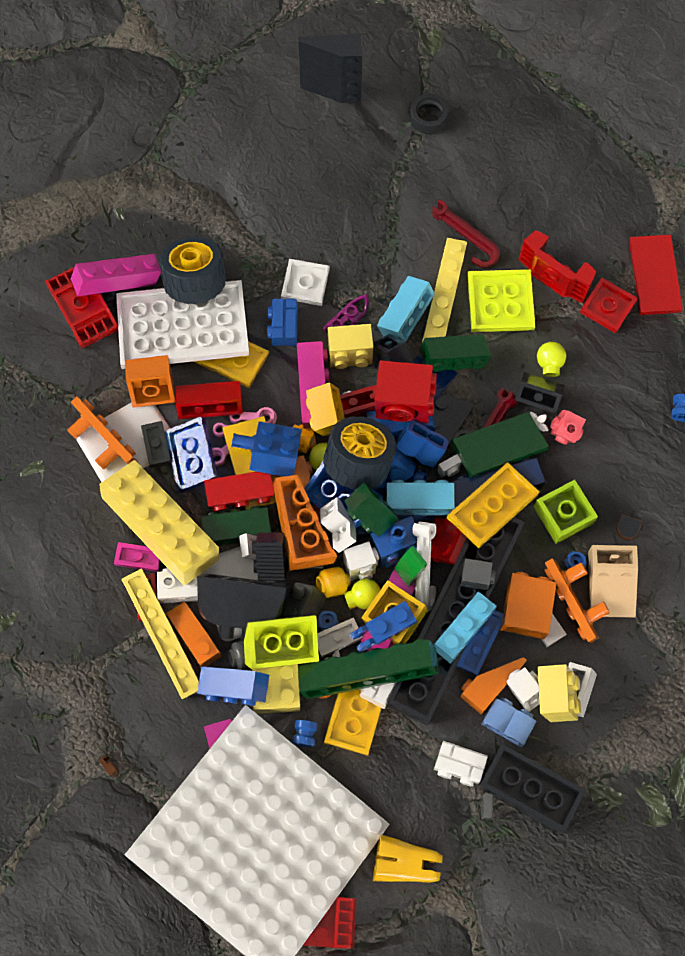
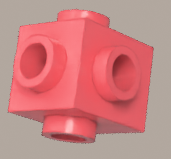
(567, 427)

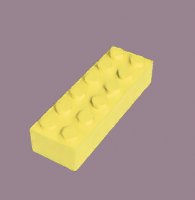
(159, 522)

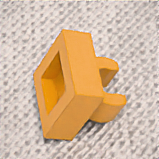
(306, 438)

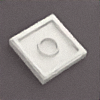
(305, 282)

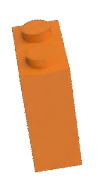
(528, 605)

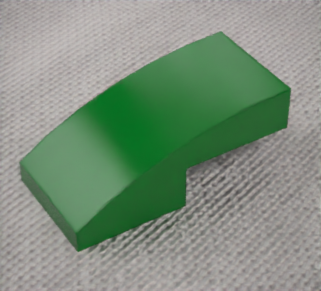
(410, 566)

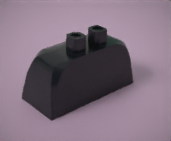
(238, 600)

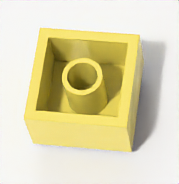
(350, 346)
(282, 690)
(558, 693)

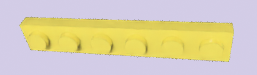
(445, 288)
(162, 633)

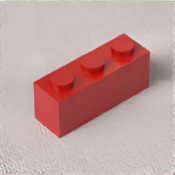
(209, 400)
(239, 490)

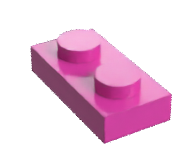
(136, 557)

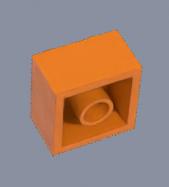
(150, 381)

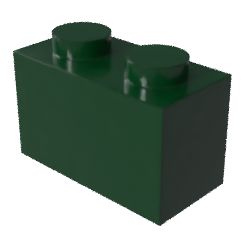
(370, 510)

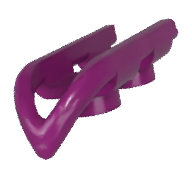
(350, 313)

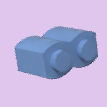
(509, 722)

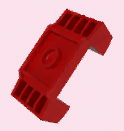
(551, 272)
(85, 314)
(336, 926)

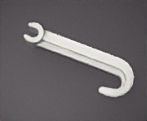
(424, 592)

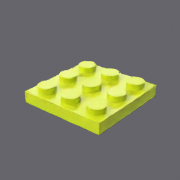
(501, 300)

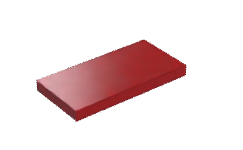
(655, 274)

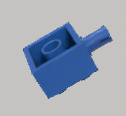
(272, 448)
(394, 542)

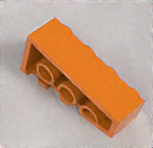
(304, 537)

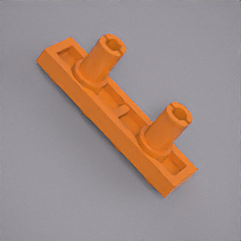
(88, 419)
(584, 617)

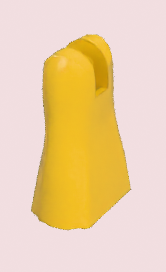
(404, 862)

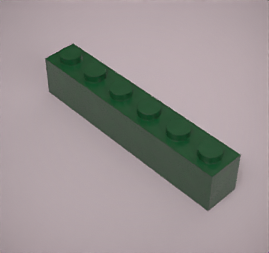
(368, 669)

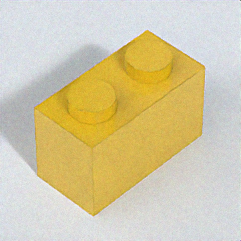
(324, 407)

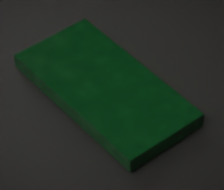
(498, 444)

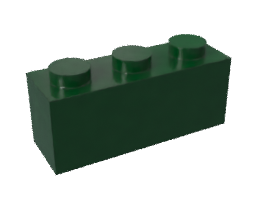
(455, 352)
(227, 527)

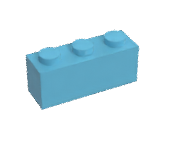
(406, 308)
(420, 497)
(464, 627)

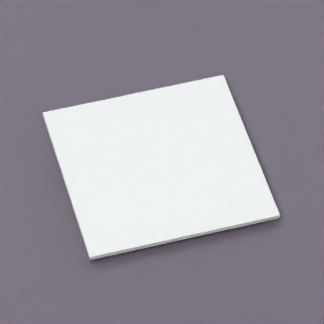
(258, 840)

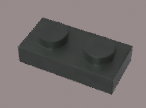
(156, 444)

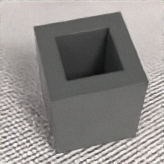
(477, 574)

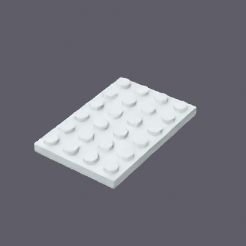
(159, 326)

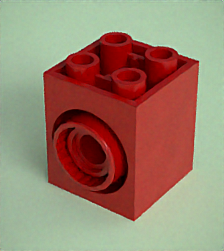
(405, 392)

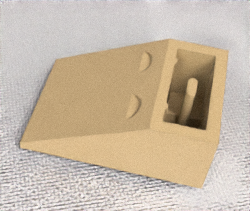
(613, 578)

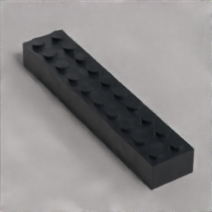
(420, 696)

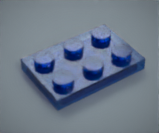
(191, 454)

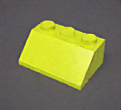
(281, 642)

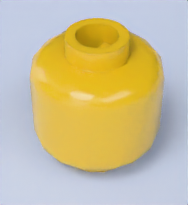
(333, 582)

